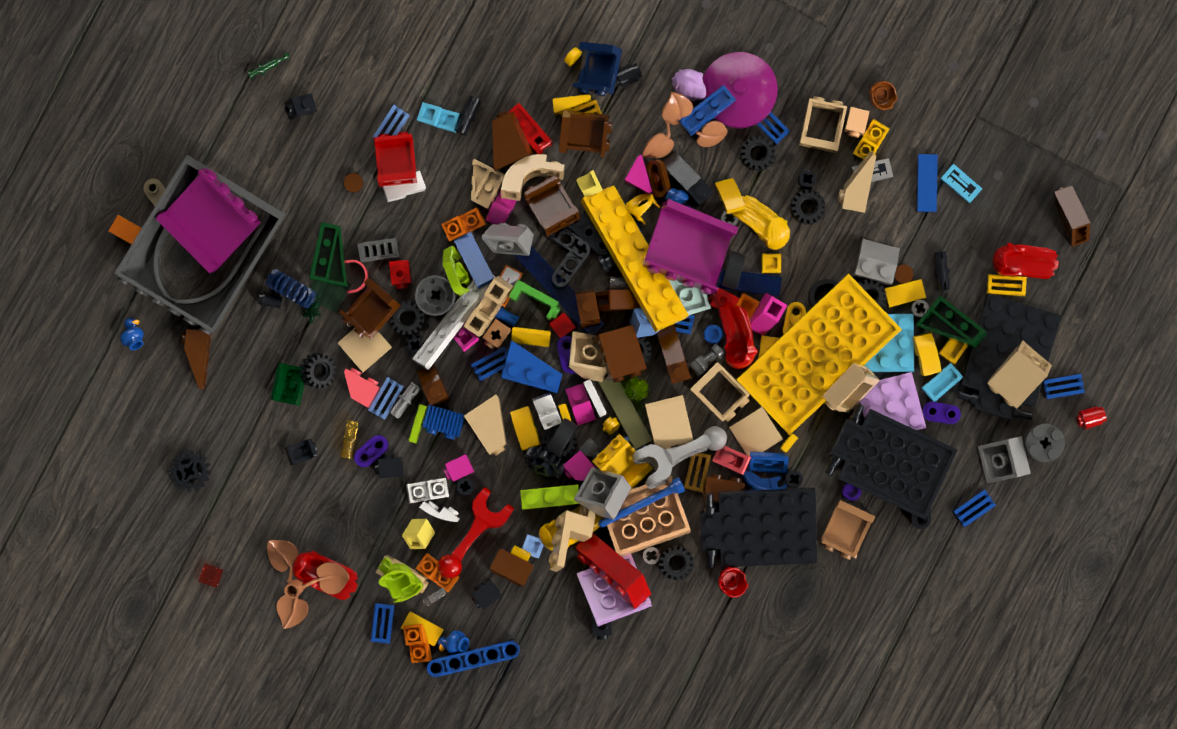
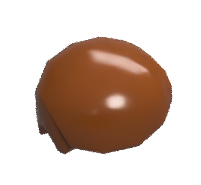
(882, 95)

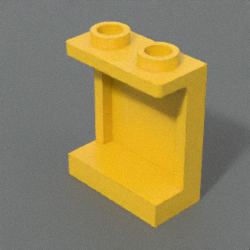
(618, 460)

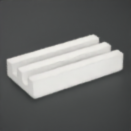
(595, 398)

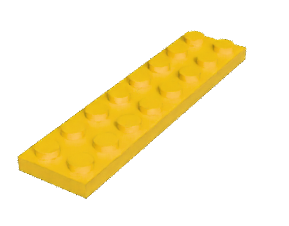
(629, 250)

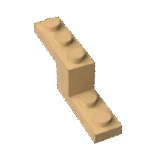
(570, 526)

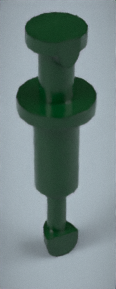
(266, 66)

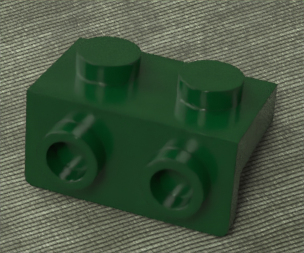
(288, 385)

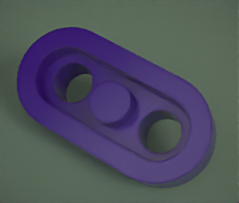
(564, 354)
(941, 413)
(372, 452)

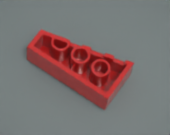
(614, 570)

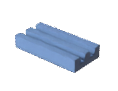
(400, 112)
(374, 403)

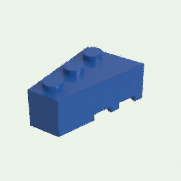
(529, 370)

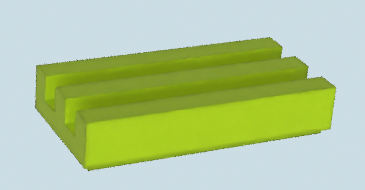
(417, 425)

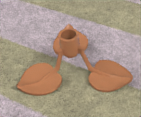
(675, 109)
(289, 607)

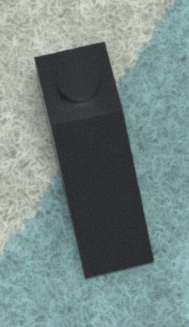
(688, 179)

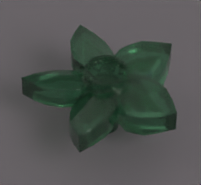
(312, 311)

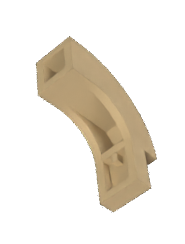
(526, 169)

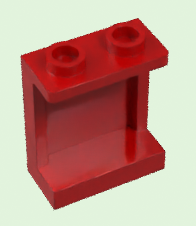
(395, 159)

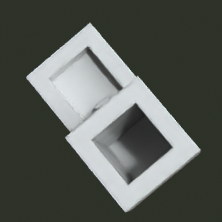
(547, 410)

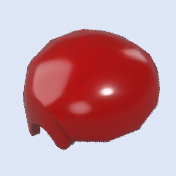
(732, 582)

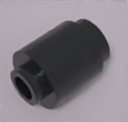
(628, 75)

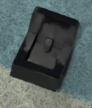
(300, 106)
(301, 451)

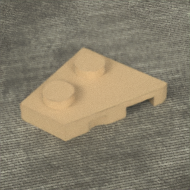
(485, 184)

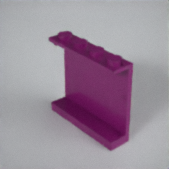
(209, 220)
(688, 246)

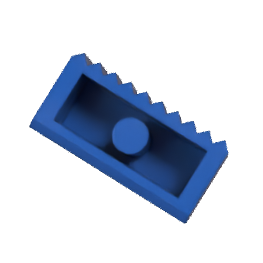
(443, 421)

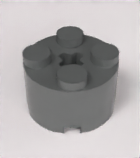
(1052, 436)

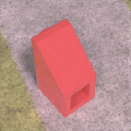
(360, 389)

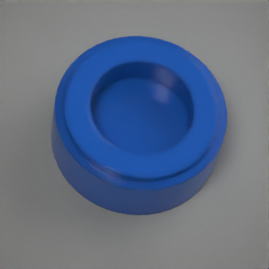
(713, 334)

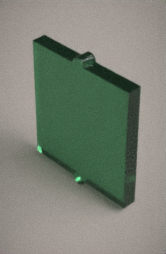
(329, 295)

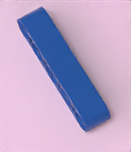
(464, 662)

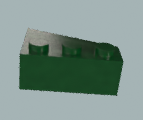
(328, 257)
(951, 323)

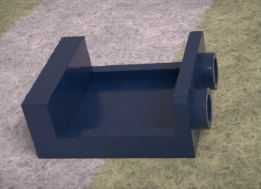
(598, 68)

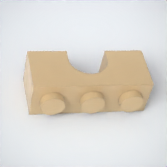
(489, 306)

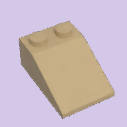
(856, 189)

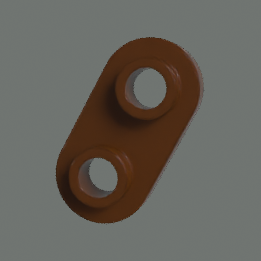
(657, 178)

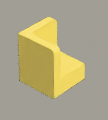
(589, 184)
(418, 533)

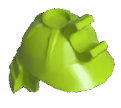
(399, 580)

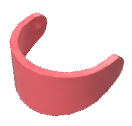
(366, 276)

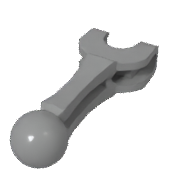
(664, 459)

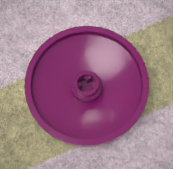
(749, 82)

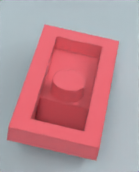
(732, 459)

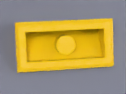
(531, 336)

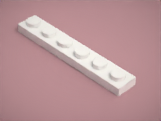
(449, 325)

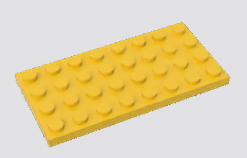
(816, 352)

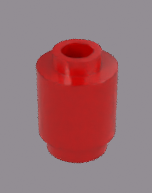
(1091, 417)

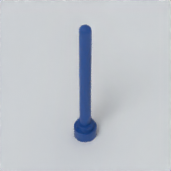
(675, 487)

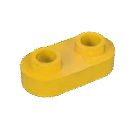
(791, 319)

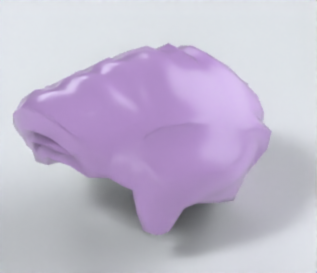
(689, 84)

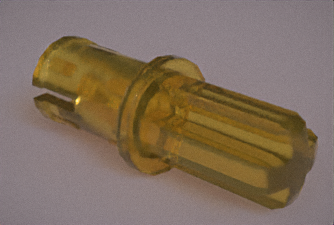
(349, 439)

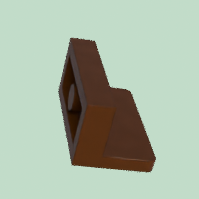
(511, 568)

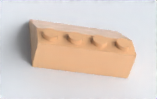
(650, 524)

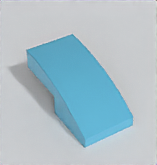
(438, 117)

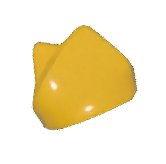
(632, 205)

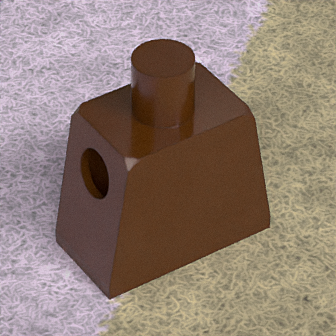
(587, 308)

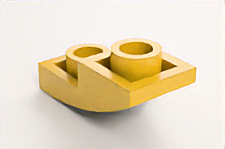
(871, 139)
(730, 195)
(927, 353)
(525, 428)

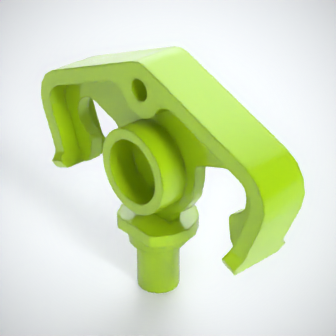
(455, 271)

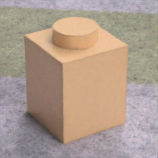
(856, 122)

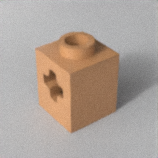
(495, 327)

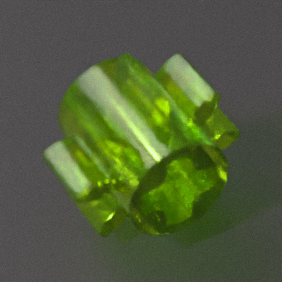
(636, 389)

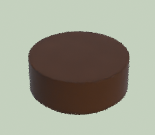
(353, 183)
(903, 274)

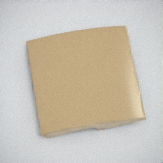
(363, 350)
(756, 432)

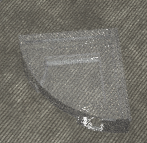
(434, 597)

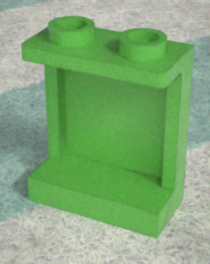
(521, 287)

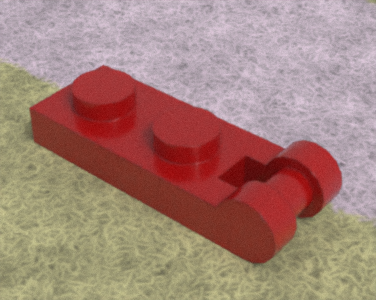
(531, 129)

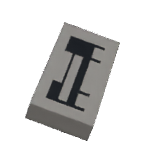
(881, 171)

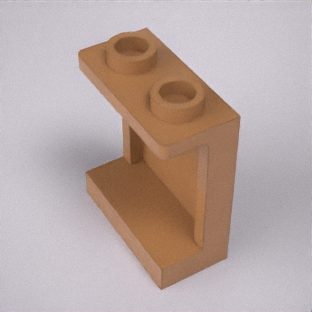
(846, 529)

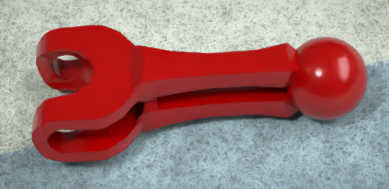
(450, 565)

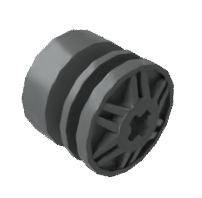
(424, 295)

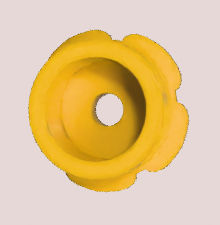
(611, 425)

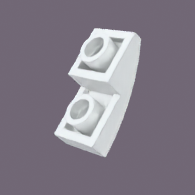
(401, 191)
(427, 490)
(445, 514)

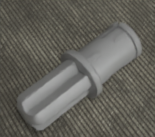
(405, 400)

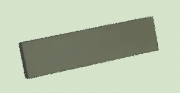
(626, 413)

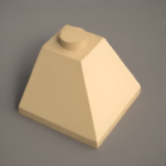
(586, 357)

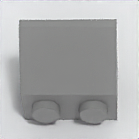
(509, 239)
(876, 262)
(1004, 460)
(603, 492)

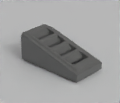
(361, 246)

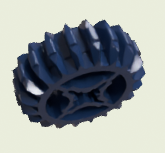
(290, 288)

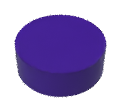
(850, 492)

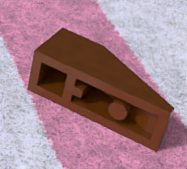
(197, 350)
(673, 354)

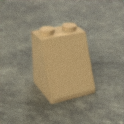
(1019, 375)
(669, 422)
(488, 425)

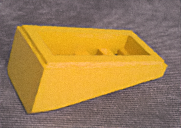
(569, 103)

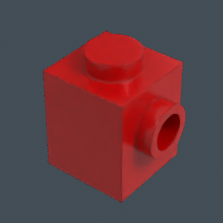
(400, 273)
(721, 297)

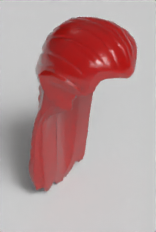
(1025, 261)
(738, 335)
(305, 570)

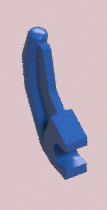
(757, 483)

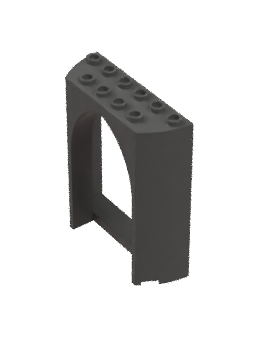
(143, 260)

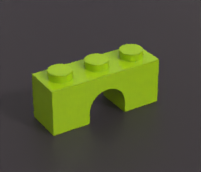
(549, 496)

